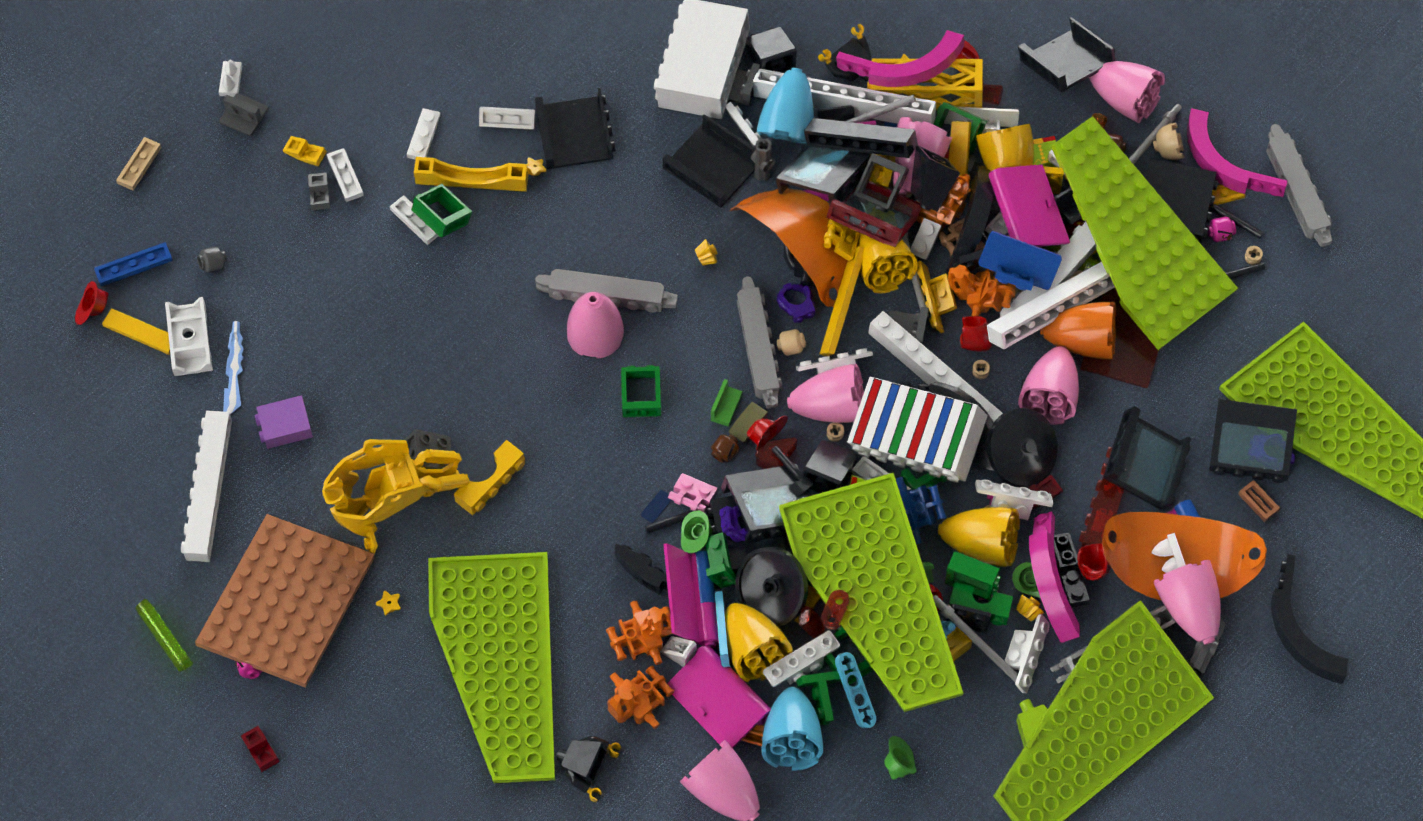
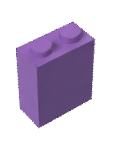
(283, 422)

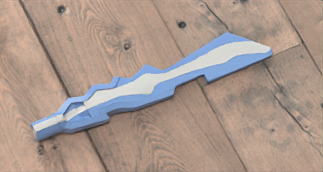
(233, 369)

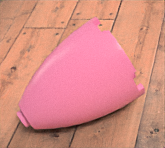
(1129, 88)
(928, 137)
(594, 326)
(1052, 386)
(829, 395)
(1193, 600)
(724, 784)

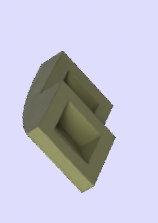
(745, 421)

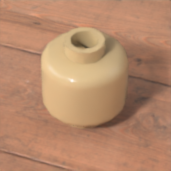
(791, 342)

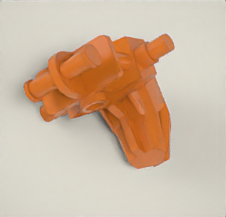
(952, 206)
(980, 290)
(642, 633)
(638, 697)

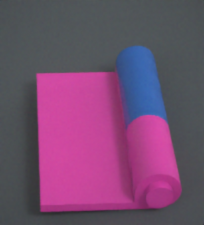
(691, 596)

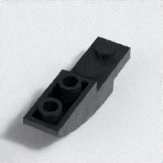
(641, 569)
(1069, 571)

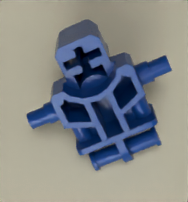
(919, 507)

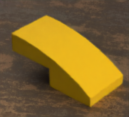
(303, 151)

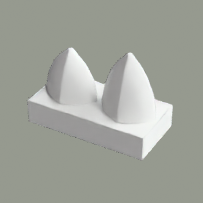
(230, 78)
(1168, 548)

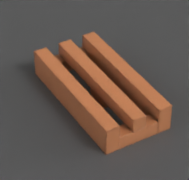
(1262, 511)

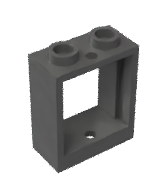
(875, 159)

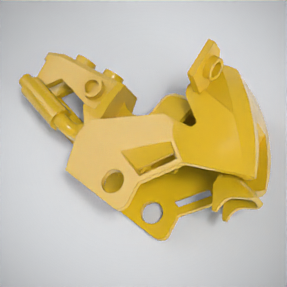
(398, 478)

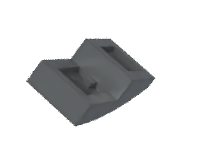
(318, 191)

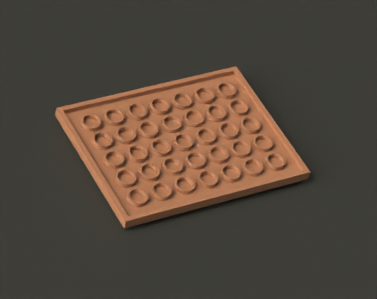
(285, 600)

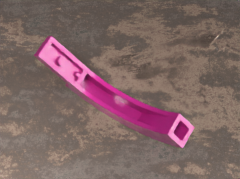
(907, 73)
(1226, 173)
(1048, 580)

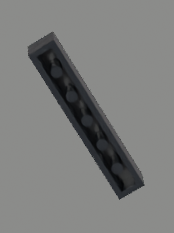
(861, 137)

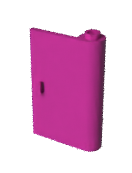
(1028, 205)
(719, 691)

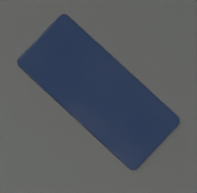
(656, 506)

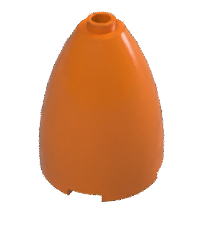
(1085, 330)

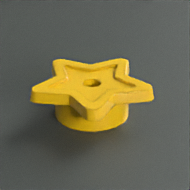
(535, 167)
(387, 608)

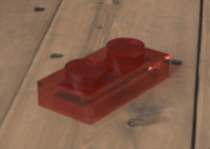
(811, 622)

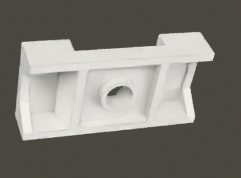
(192, 353)

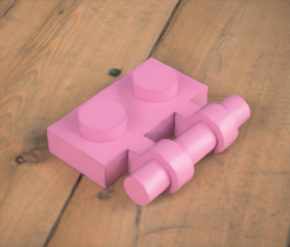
(693, 489)

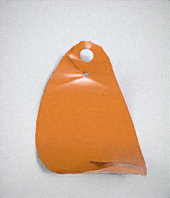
(801, 225)
(1198, 541)

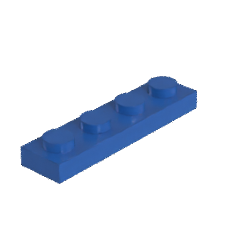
(133, 264)

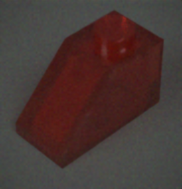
(767, 459)

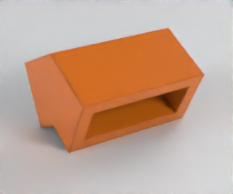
(755, 735)

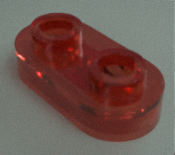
(835, 610)

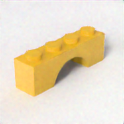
(475, 494)

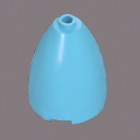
(787, 108)
(792, 732)

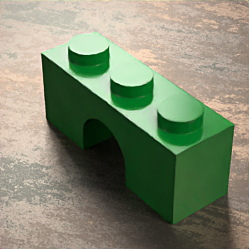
(998, 606)

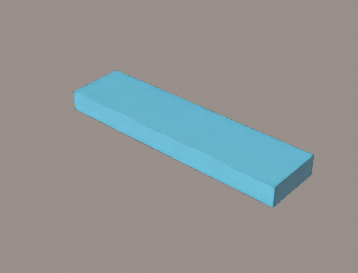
(720, 612)

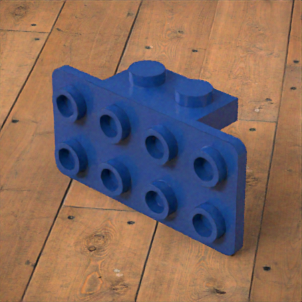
(1019, 262)

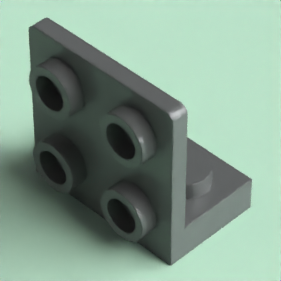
(742, 86)
(912, 323)
(422, 440)

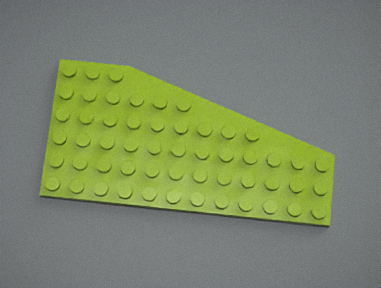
(1145, 248)
(1337, 416)
(865, 546)
(498, 648)
(1108, 714)

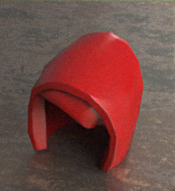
(975, 334)
(1093, 562)

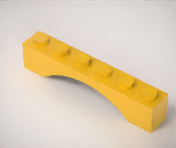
(505, 177)

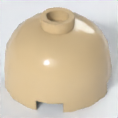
(1169, 142)

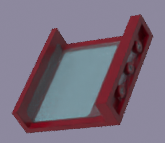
(886, 226)

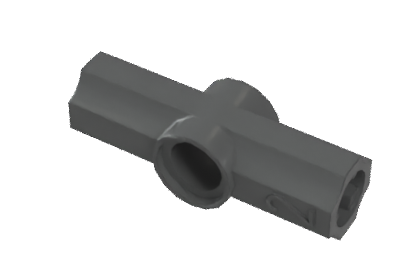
(763, 159)
(1204, 653)

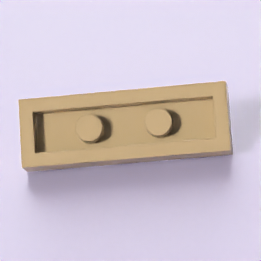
(138, 163)

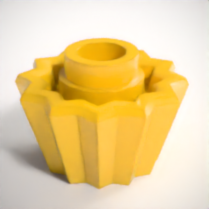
(706, 253)
(1029, 608)

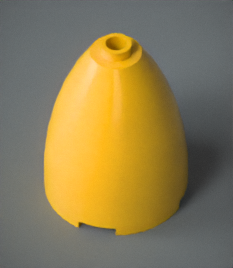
(1007, 147)
(880, 258)
(984, 534)
(748, 631)

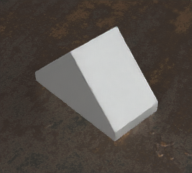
(679, 650)

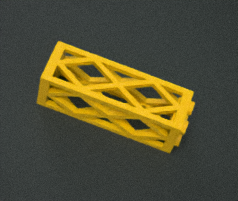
(945, 84)

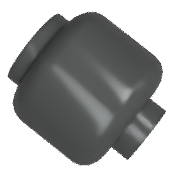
(211, 259)

